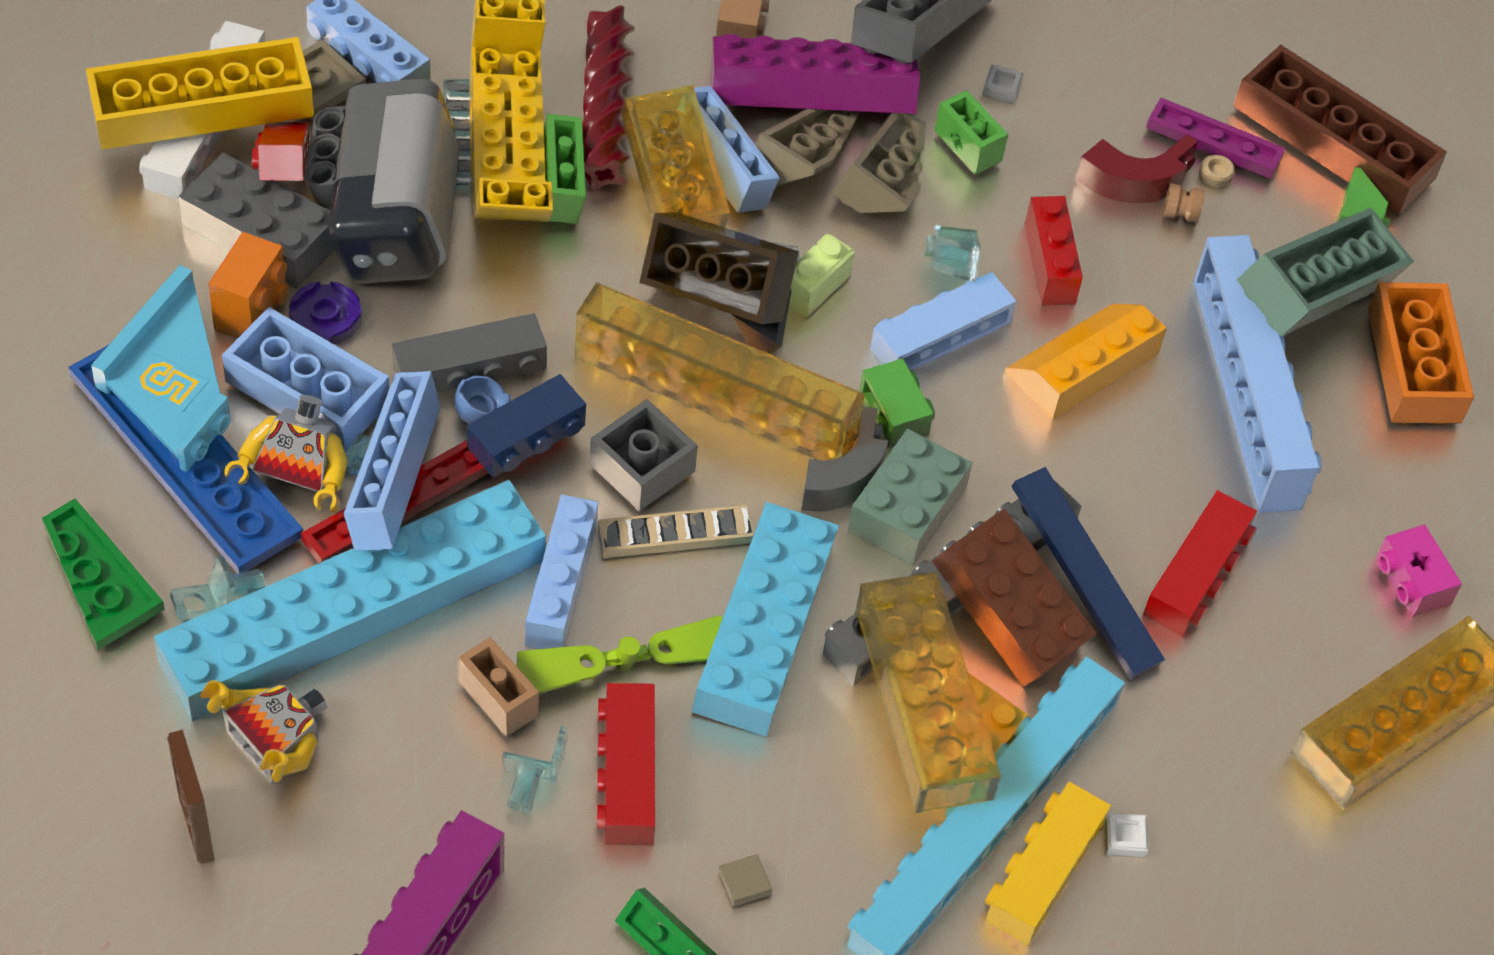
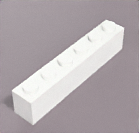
(179, 161)

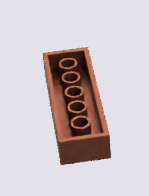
(1338, 127)

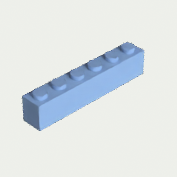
(392, 461)

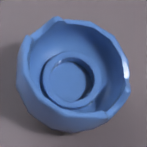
(478, 397)

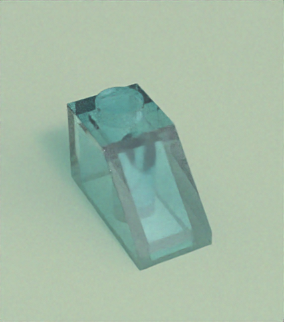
(954, 251)

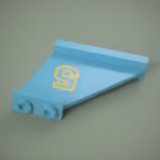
(167, 371)

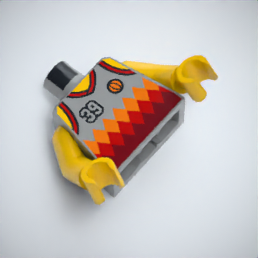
(297, 450)
(269, 725)

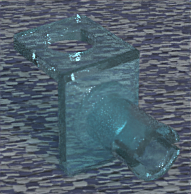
(218, 590)
(530, 771)

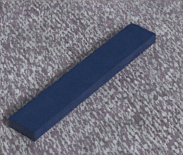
(1088, 573)

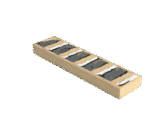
(675, 531)

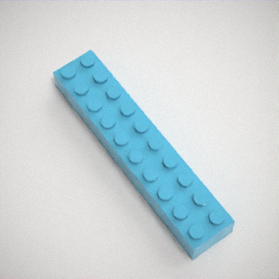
(352, 598)

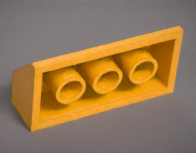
(1088, 357)

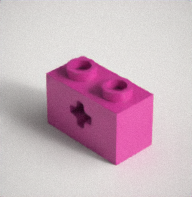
(1418, 570)

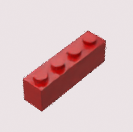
(1200, 563)
(629, 764)

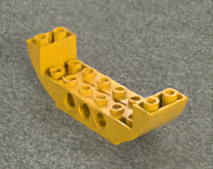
(508, 112)

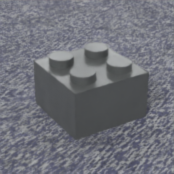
(643, 454)

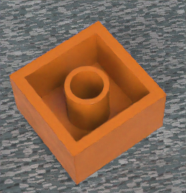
(247, 284)

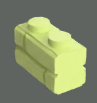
(820, 274)

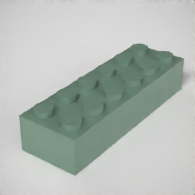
(1324, 271)

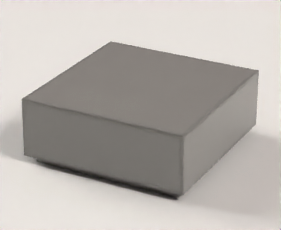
(1002, 84)

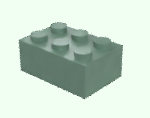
(909, 496)

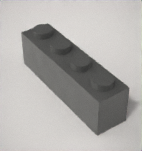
(487, 350)

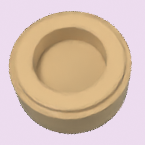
(1216, 171)

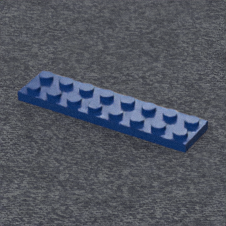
(239, 520)

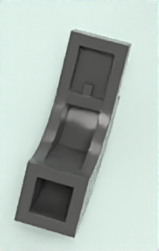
(842, 480)

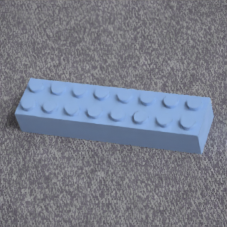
(1256, 380)

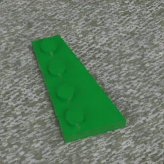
(101, 578)

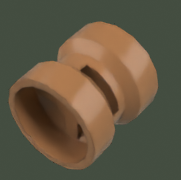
(1183, 203)

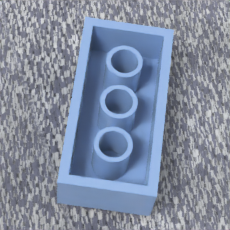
(283, 360)

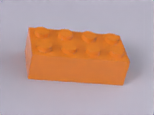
(1420, 353)

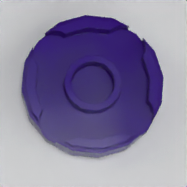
(327, 310)

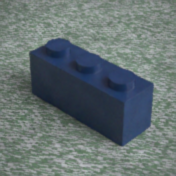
(526, 426)

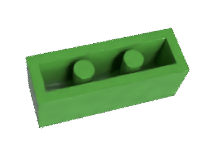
(565, 166)

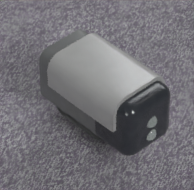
(388, 179)

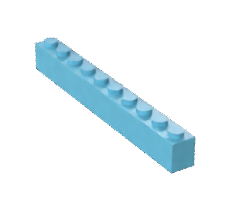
(974, 830)

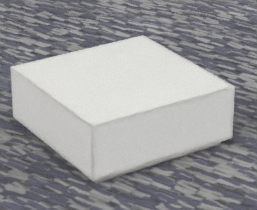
(1126, 835)

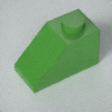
(1362, 195)

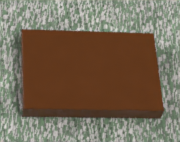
(190, 796)

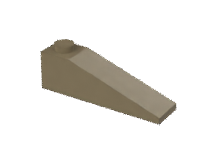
(806, 142)
(887, 169)

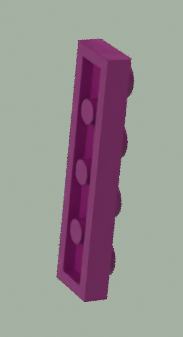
(1216, 137)

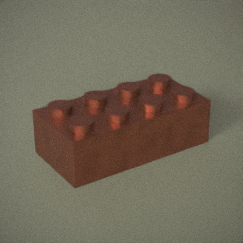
(1014, 597)

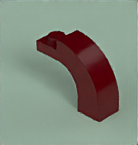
(1133, 178)

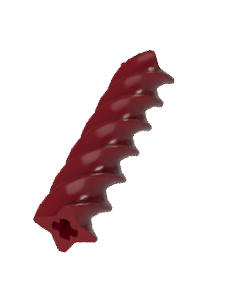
(604, 98)

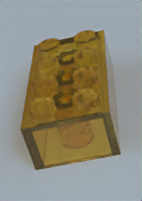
(684, 144)

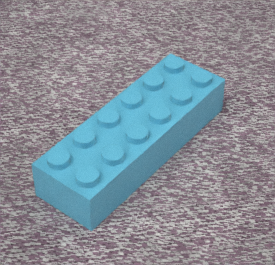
(765, 619)

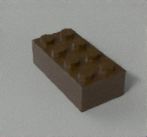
(719, 267)

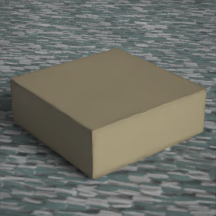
(745, 880)

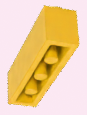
(1047, 862)

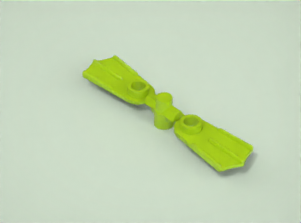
(561, 666)

